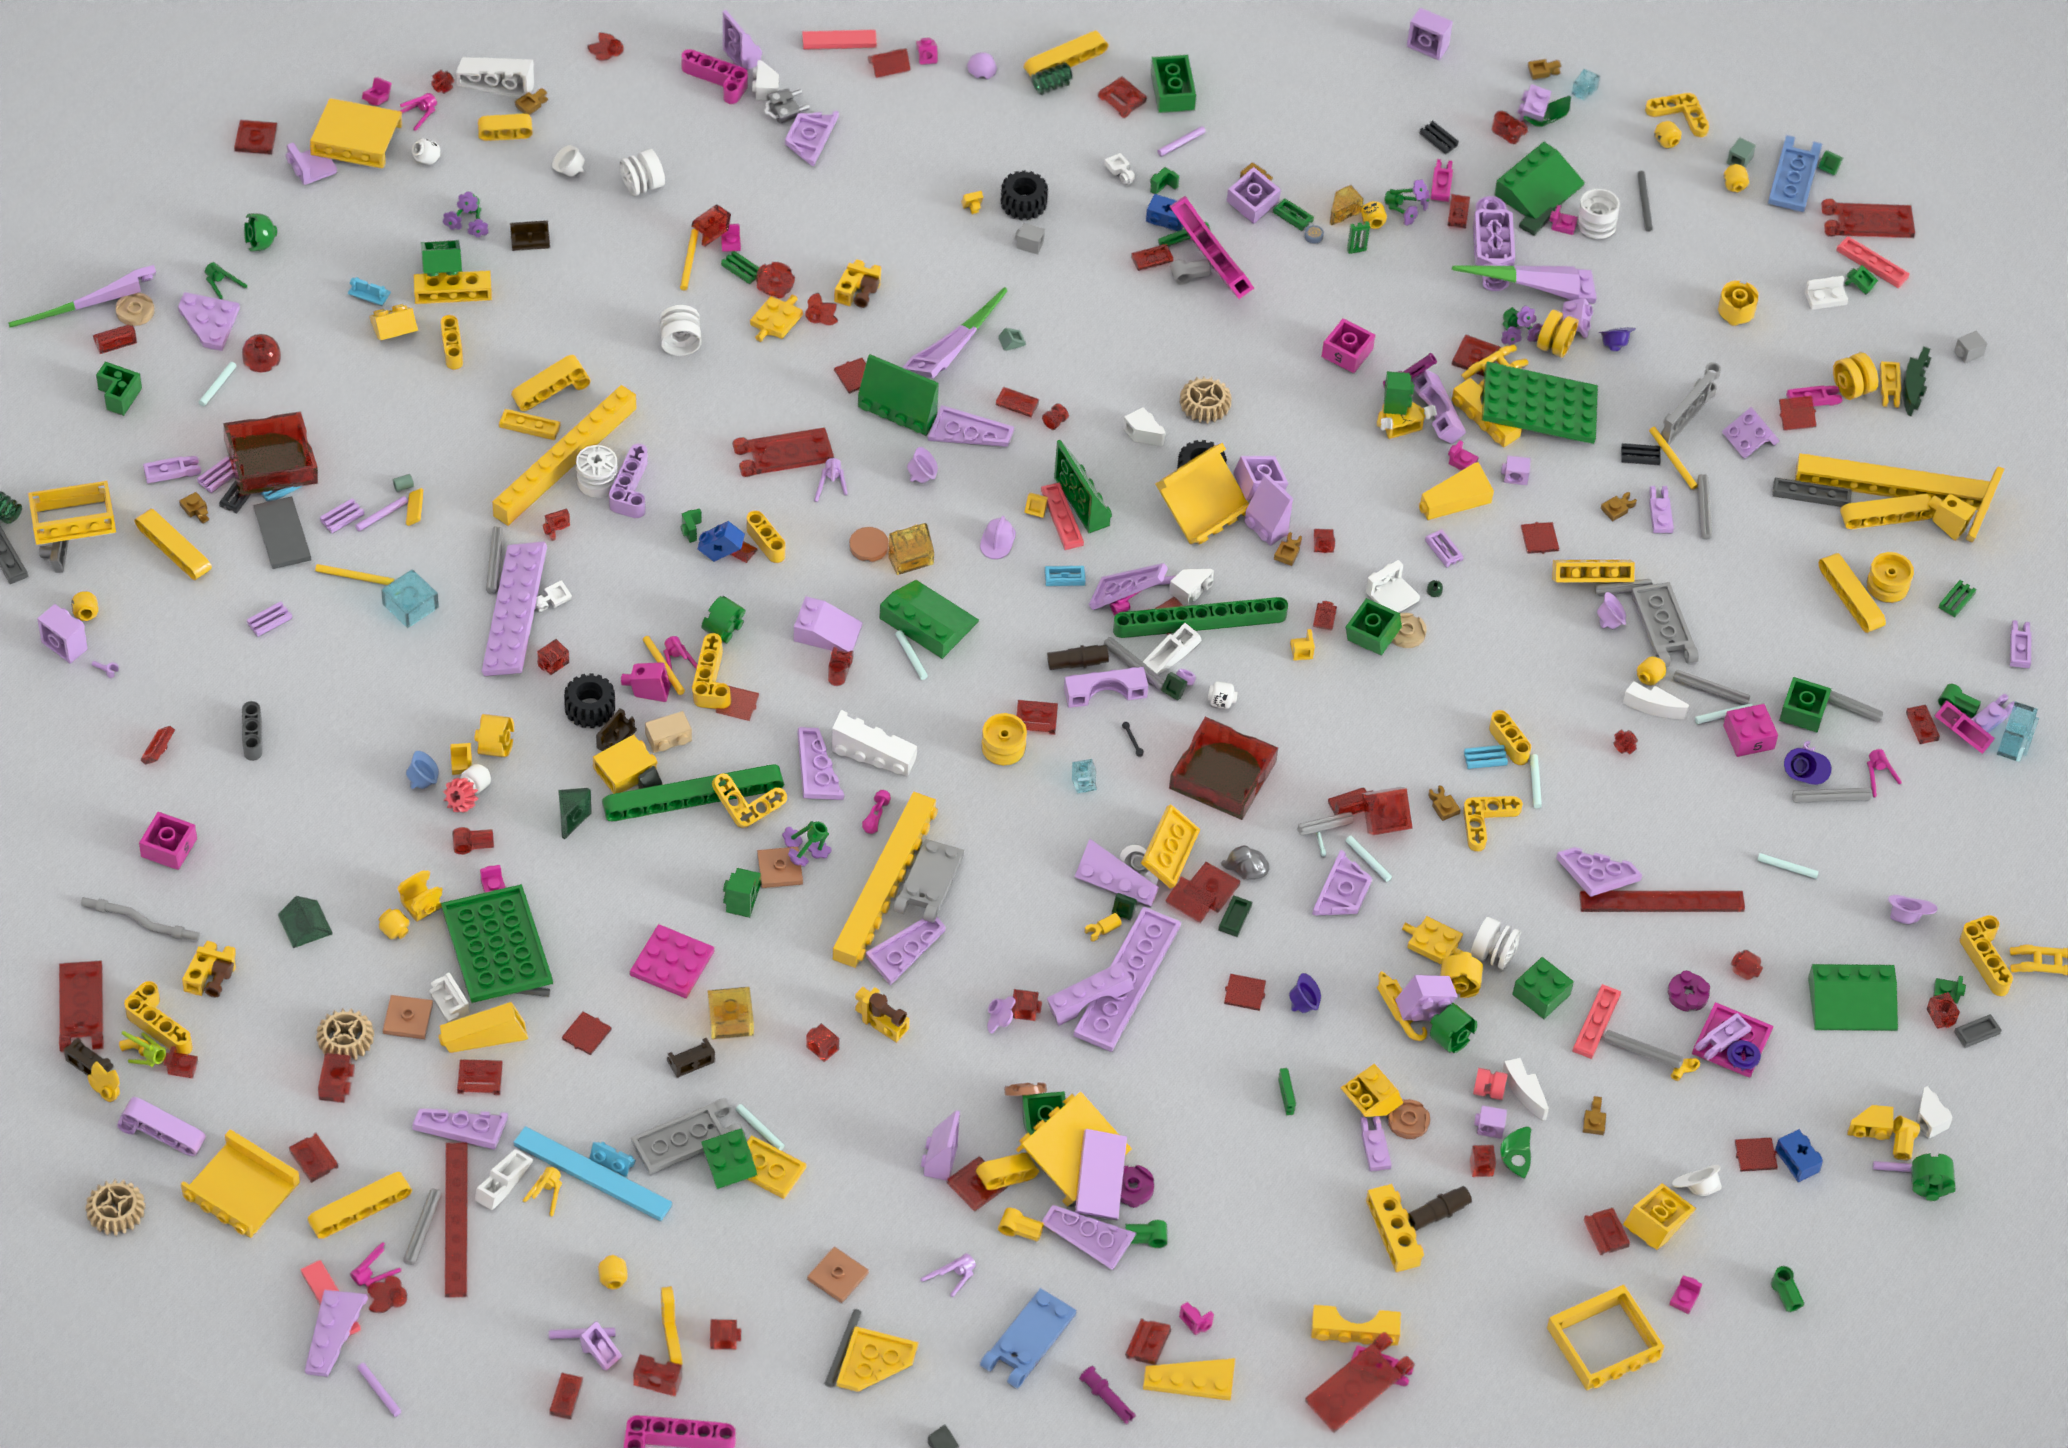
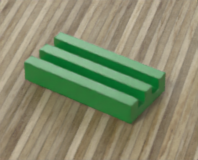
(1291, 216)
(1357, 230)
(743, 264)
(1964, 588)
(1287, 1091)

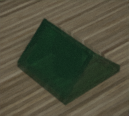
(573, 808)
(304, 921)

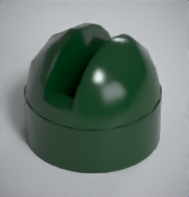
(1434, 593)

